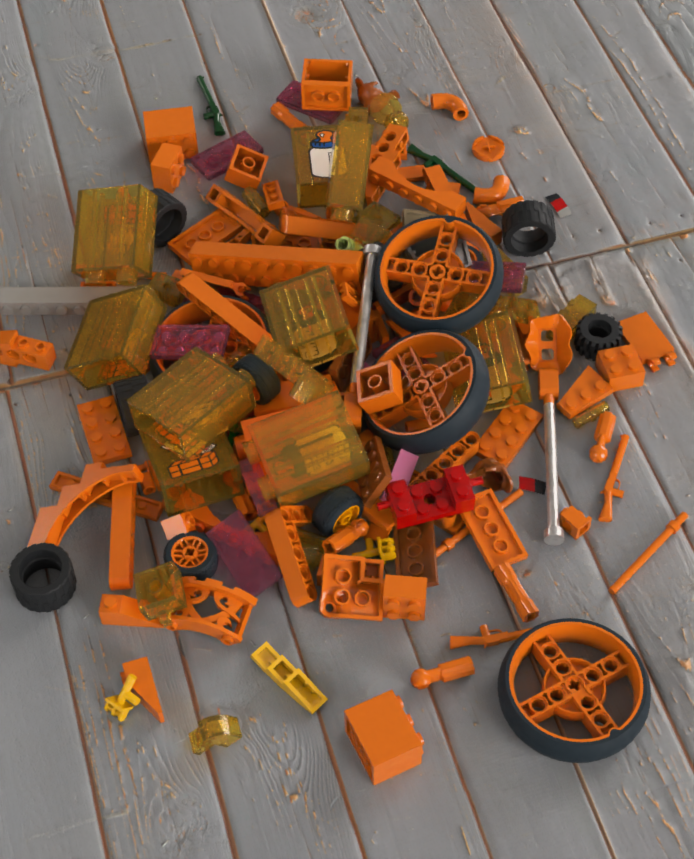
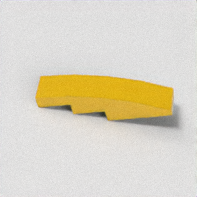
(289, 678)

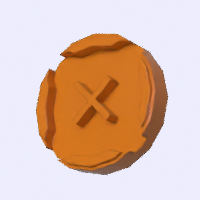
(488, 148)

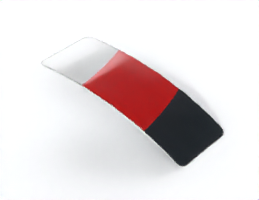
(559, 205)
(529, 484)

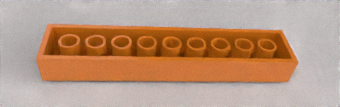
(272, 264)

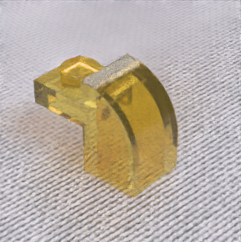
(215, 730)

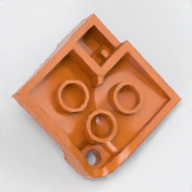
(352, 587)

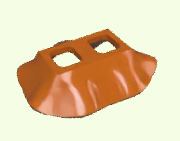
(560, 344)

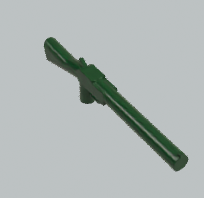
(218, 129)
(433, 160)

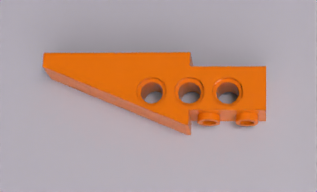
(389, 146)
(25, 351)

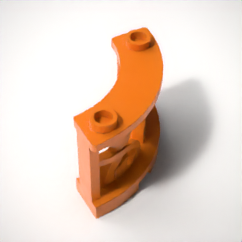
(236, 599)

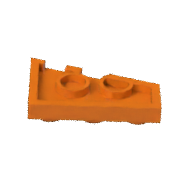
(584, 393)

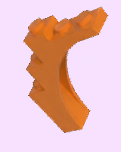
(95, 482)

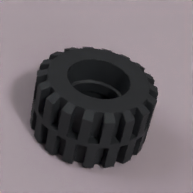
(597, 325)

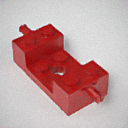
(451, 494)

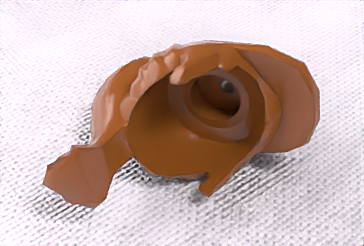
(367, 92)
(493, 474)

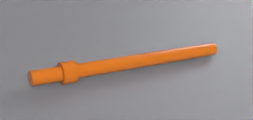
(671, 528)
(449, 543)

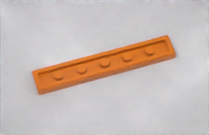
(145, 506)

